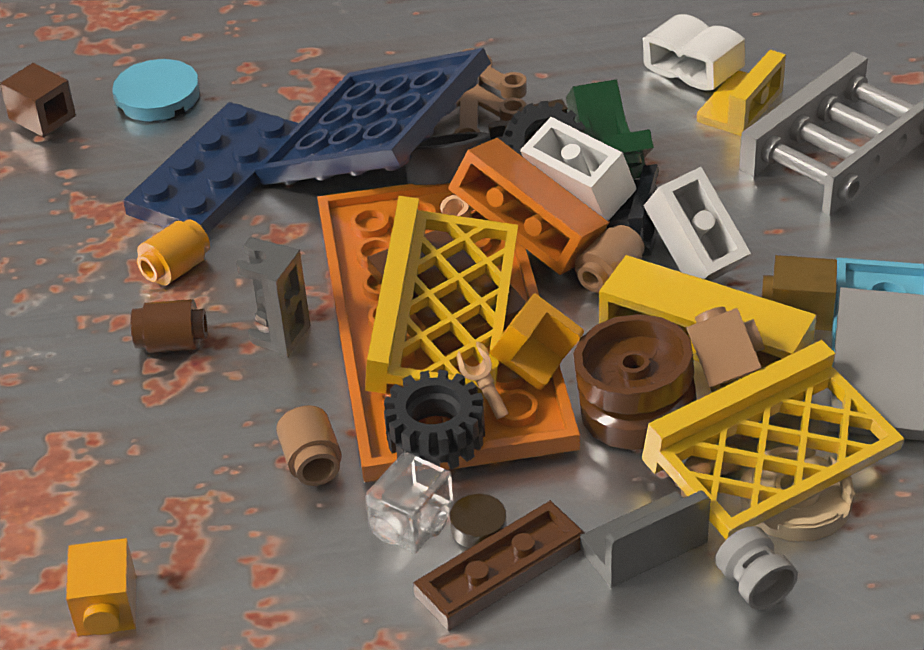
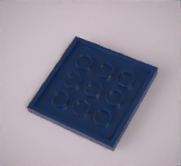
(374, 118)

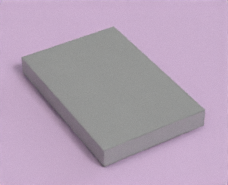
(883, 356)

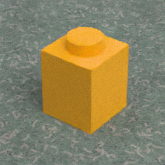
(101, 587)

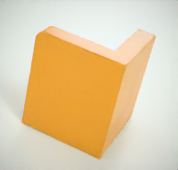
(537, 341)

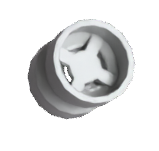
(761, 573)

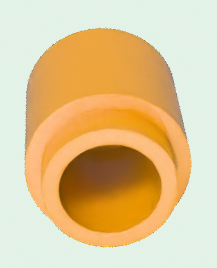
(172, 251)

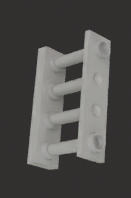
(828, 100)

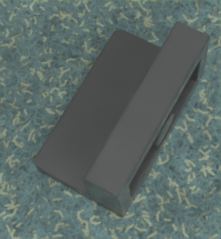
(647, 536)

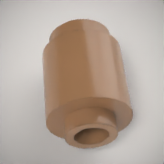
(605, 254)
(309, 445)

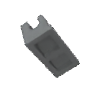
(278, 294)

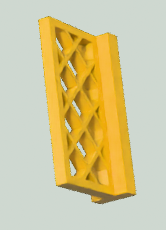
(401, 280)
(739, 410)

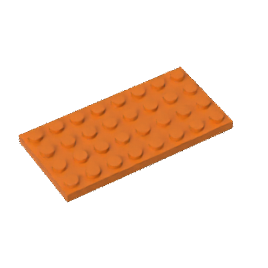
(361, 226)

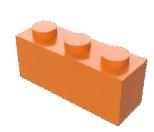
(514, 191)

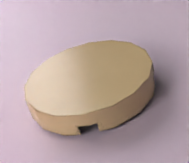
(813, 517)

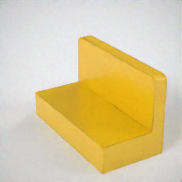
(745, 95)

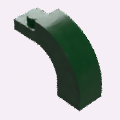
(604, 119)

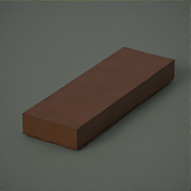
(498, 565)

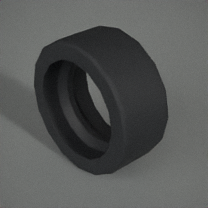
(440, 156)

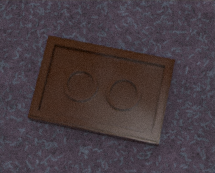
(455, 300)

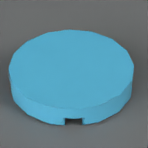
(156, 89)

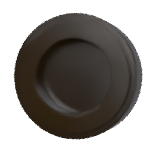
(476, 518)

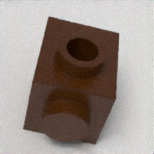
(38, 99)

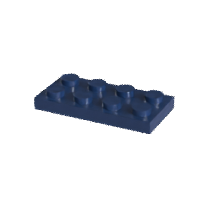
(210, 169)

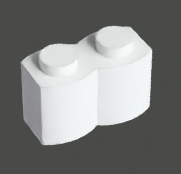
(694, 52)

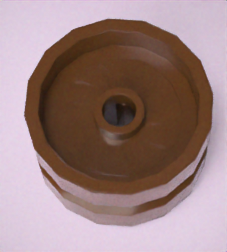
(631, 376)

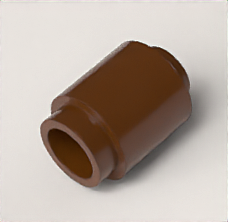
(168, 326)

